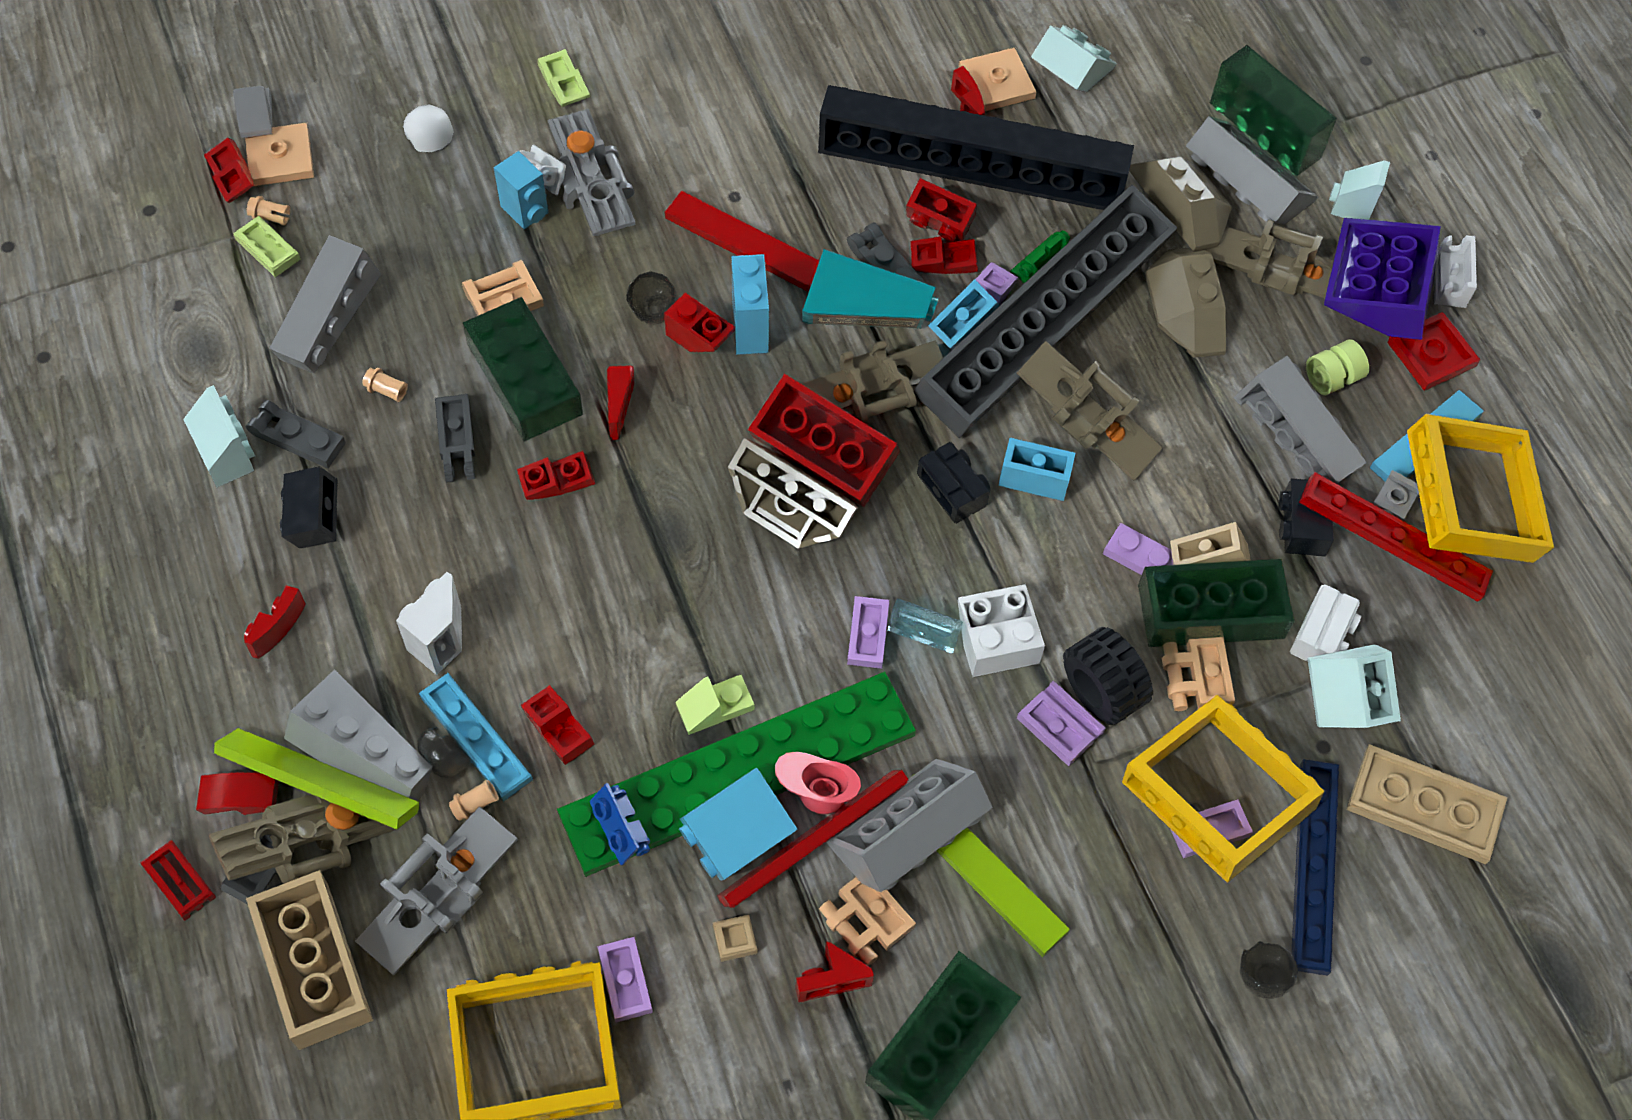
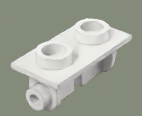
(550, 167)

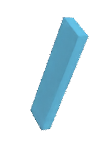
(1399, 455)
(475, 736)

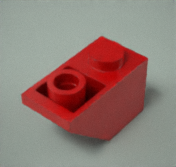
(696, 325)

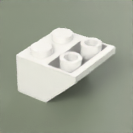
(433, 625)
(1000, 630)

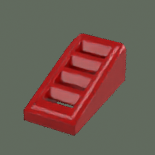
(620, 389)

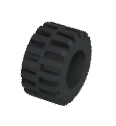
(1108, 675)

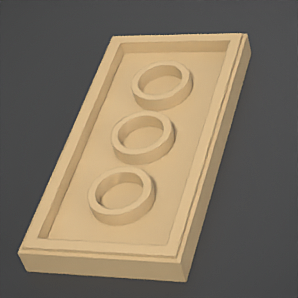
(1427, 804)

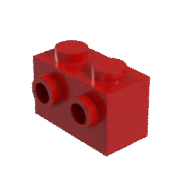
(940, 211)

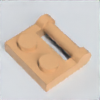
(523, 287)

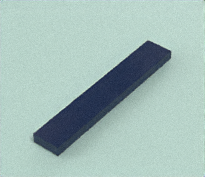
(1316, 875)

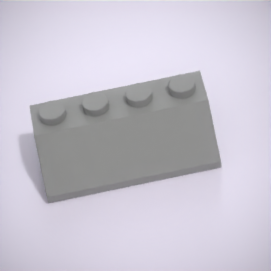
(1249, 171)
(911, 824)

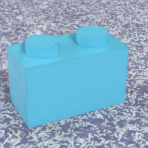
(521, 190)
(964, 314)
(1036, 469)

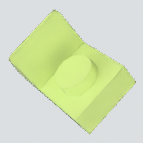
(713, 704)

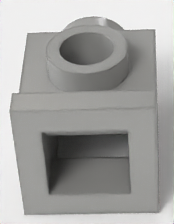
(1397, 495)

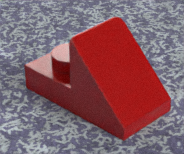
(843, 976)

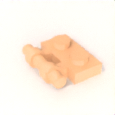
(1208, 669)
(876, 910)

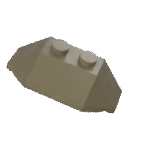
(1185, 199)
(1189, 301)
(788, 497)

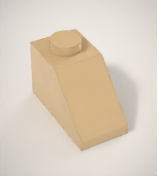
(1211, 546)

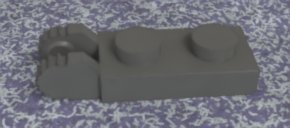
(455, 434)

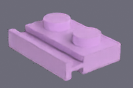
(1061, 723)

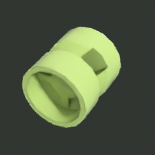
(1338, 366)

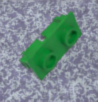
(1040, 256)

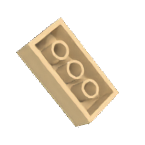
(309, 960)

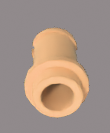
(267, 210)
(378, 381)
(466, 804)

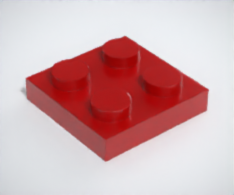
(1438, 355)

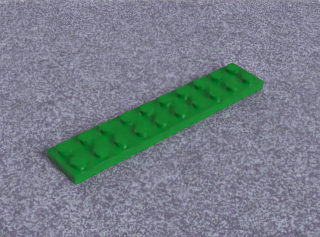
(835, 728)

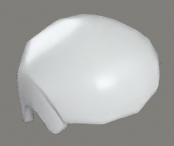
(428, 128)

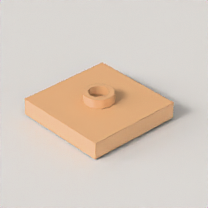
(1000, 78)
(280, 155)

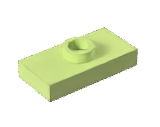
(267, 246)

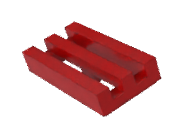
(195, 901)

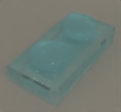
(925, 625)

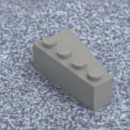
(325, 304)
(1301, 421)
(352, 736)

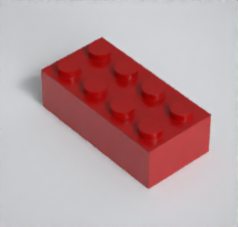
(824, 440)

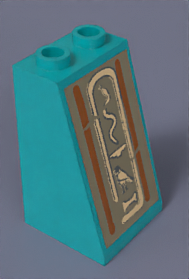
(865, 295)

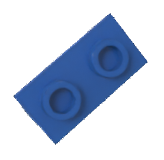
(612, 809)

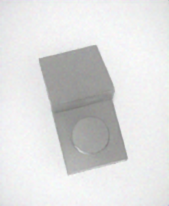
(253, 111)

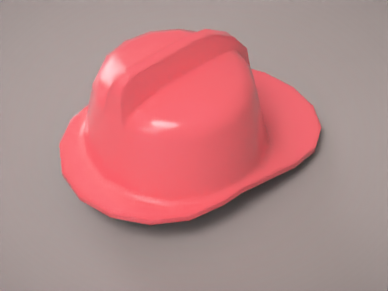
(817, 781)

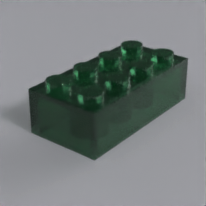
(1272, 110)
(523, 369)
(1215, 601)
(942, 1039)

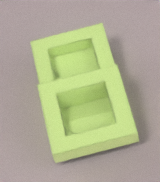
(563, 78)

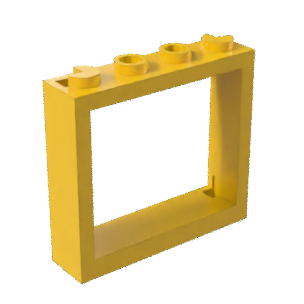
(1437, 498)
(1188, 823)
(510, 987)

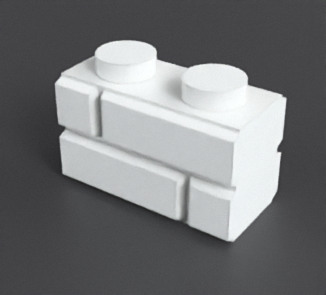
(1326, 624)

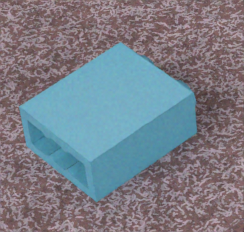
(750, 304)
(737, 825)

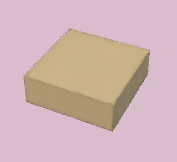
(735, 938)

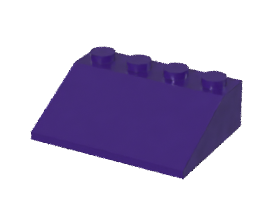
(1384, 275)

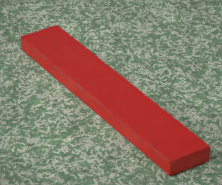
(742, 239)
(1395, 536)
(812, 839)

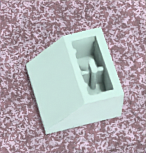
(1073, 57)
(219, 437)
(1354, 688)

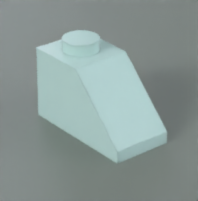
(1359, 191)

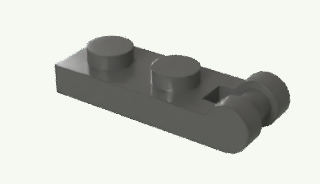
(882, 255)
(296, 434)

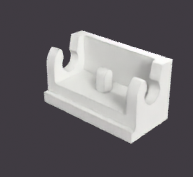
(1455, 272)

